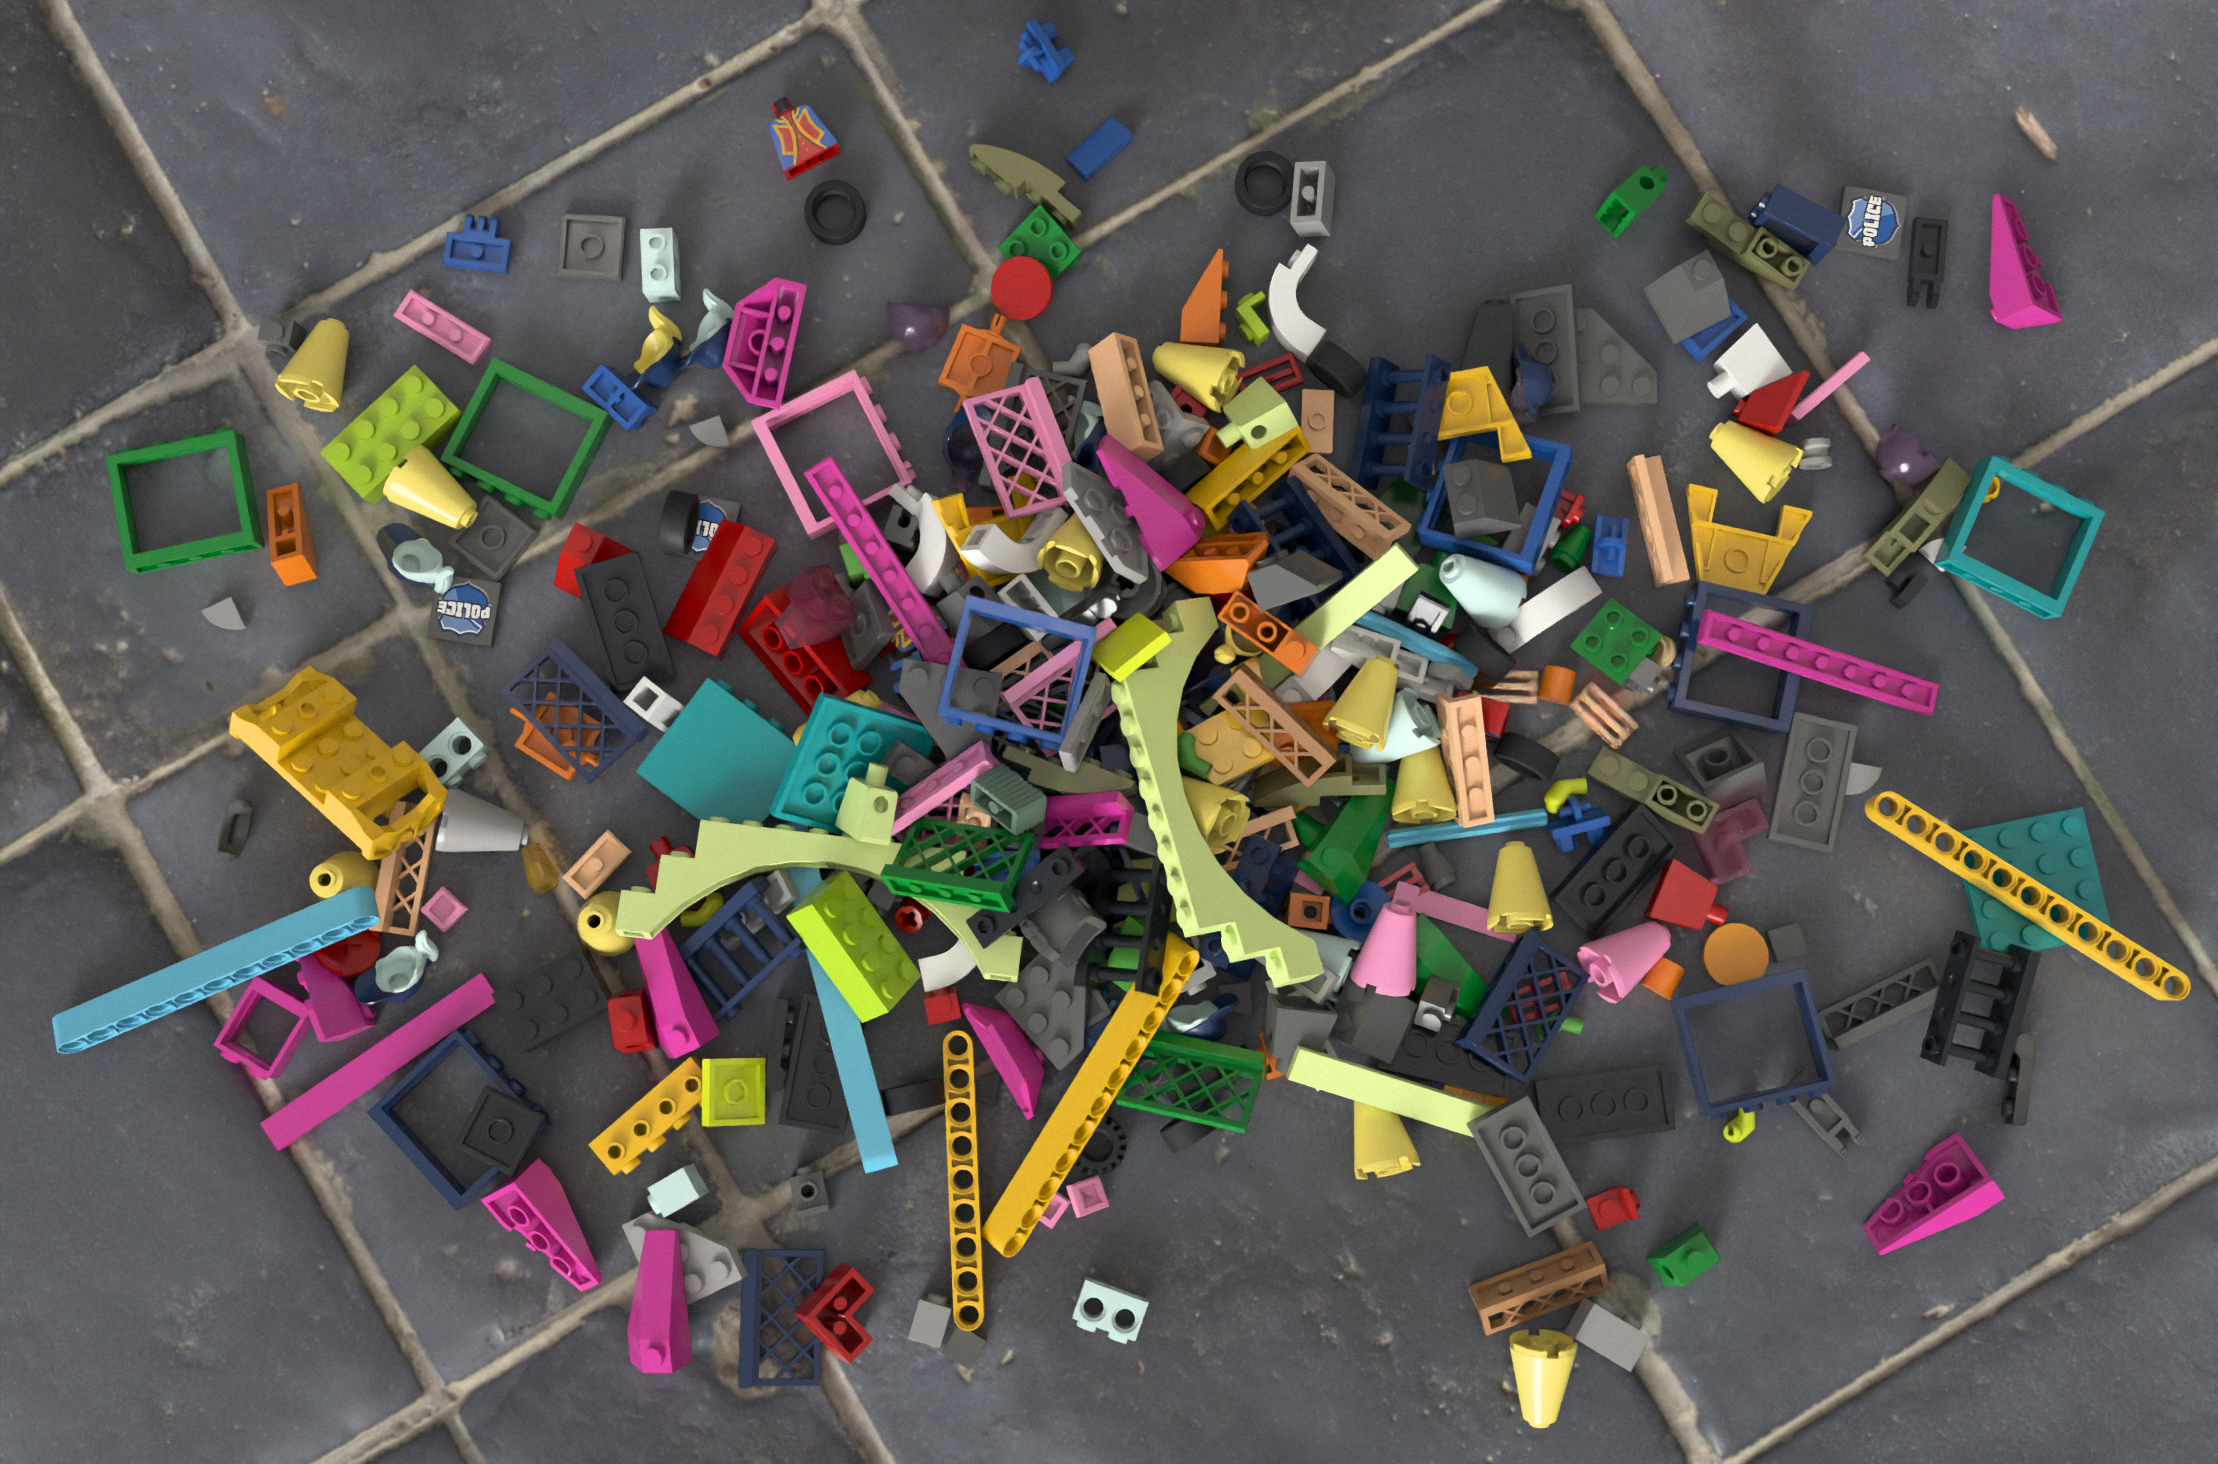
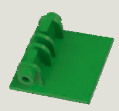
(1043, 240)
(1616, 641)

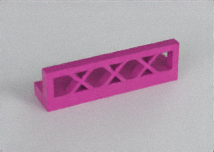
(1092, 808)

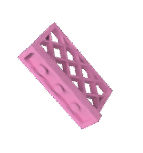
(1046, 434)
(1045, 675)
(939, 790)

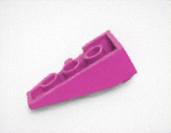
(2015, 284)
(1163, 513)
(673, 1000)
(332, 1002)
(1938, 1195)
(541, 1212)
(658, 1312)

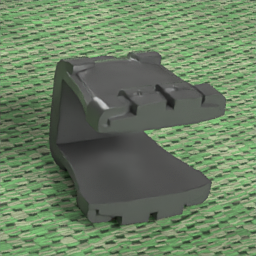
(1063, 927)

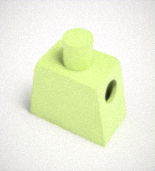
(1256, 416)
(869, 807)

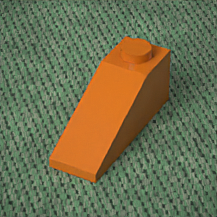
(290, 535)

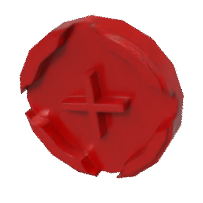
(1022, 288)
(350, 955)

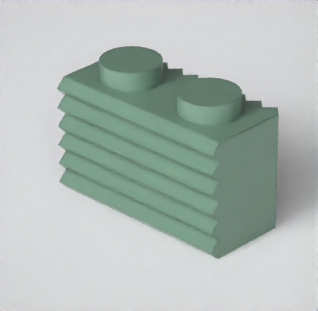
(1009, 799)

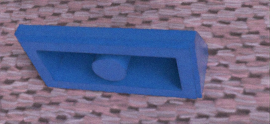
(1099, 148)

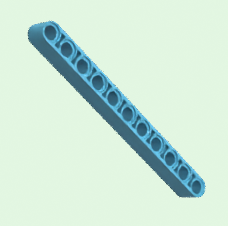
(215, 969)
(849, 1050)

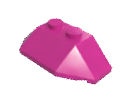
(764, 341)
(1010, 1052)

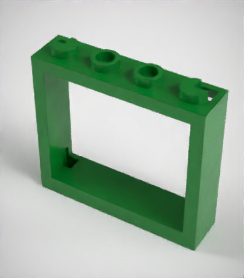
(488, 482)
(248, 539)

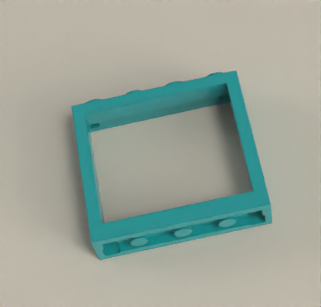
(1995, 582)

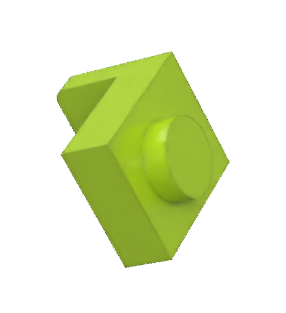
(1250, 324)

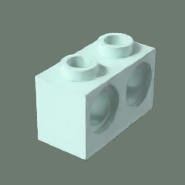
(660, 265)
(446, 748)
(677, 1190)
(1113, 1301)

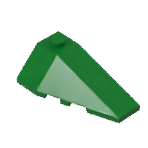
(1347, 844)
(1440, 959)

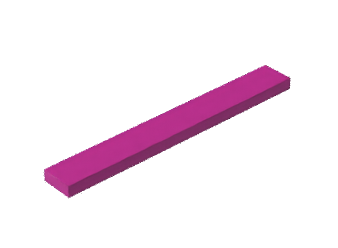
(880, 561)
(1817, 662)
(379, 1062)

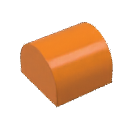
(1211, 448)
(1556, 684)
(1663, 978)

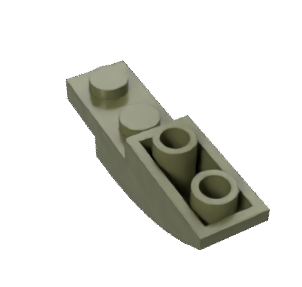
(1018, 174)
(1747, 245)
(1918, 517)
(1343, 778)
(1053, 779)
(1656, 792)

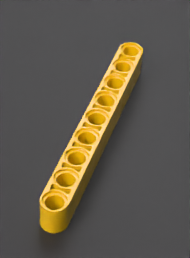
(959, 1195)

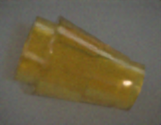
(539, 870)

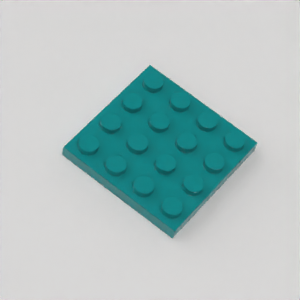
(832, 749)
(2051, 851)

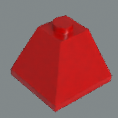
(1770, 405)
(583, 548)

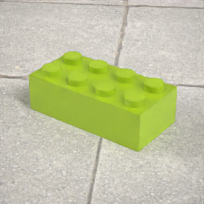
(401, 418)
(854, 946)

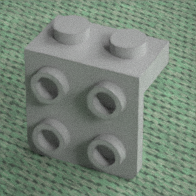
(1177, 429)
(1198, 977)

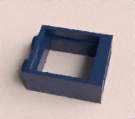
(1798, 222)

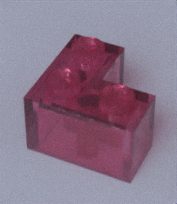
(817, 609)
(1721, 843)

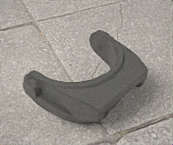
(241, 829)

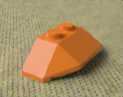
(1220, 562)

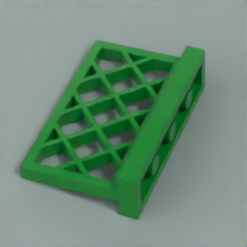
(947, 887)
(1205, 1056)

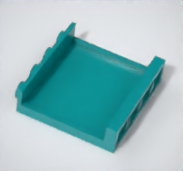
(720, 757)

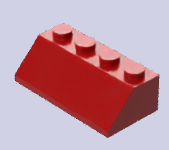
(721, 588)
(801, 670)

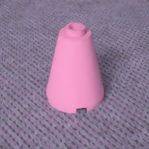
(1389, 952)
(1623, 958)

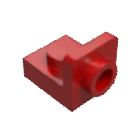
(1613, 1206)

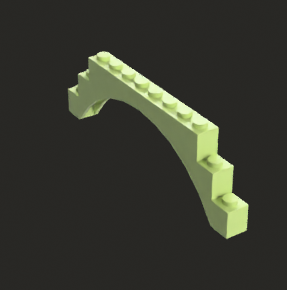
(738, 851)
(1201, 889)

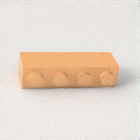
(1125, 395)

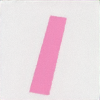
(1448, 909)

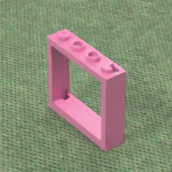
(850, 381)

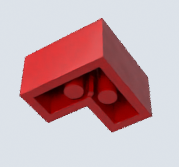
(830, 1312)

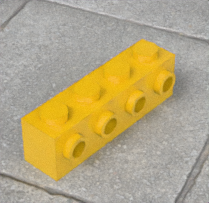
(1245, 476)
(651, 1119)

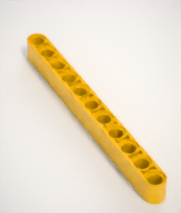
(2041, 901)
(1086, 1103)

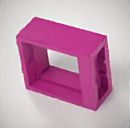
(235, 1052)

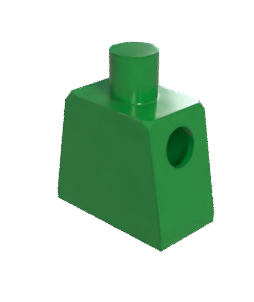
(1631, 199)
(1427, 580)
(1684, 1256)

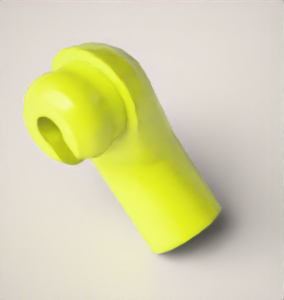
(1560, 790)
(700, 917)
(1740, 1126)

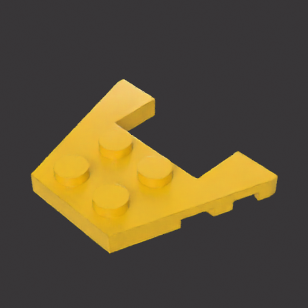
(1477, 406)
(955, 520)
(1737, 555)
(1229, 744)

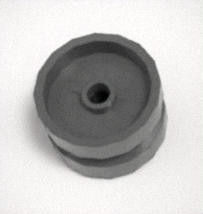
(1144, 598)

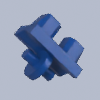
(1041, 53)
(1609, 546)
(1574, 820)

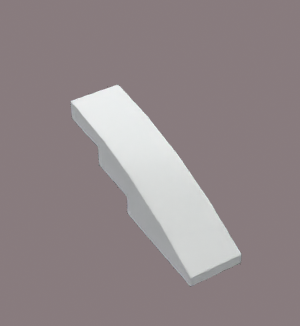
(1360, 644)

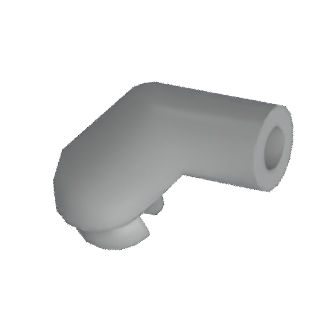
(1077, 364)

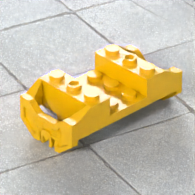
(339, 762)

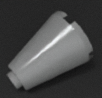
(478, 825)

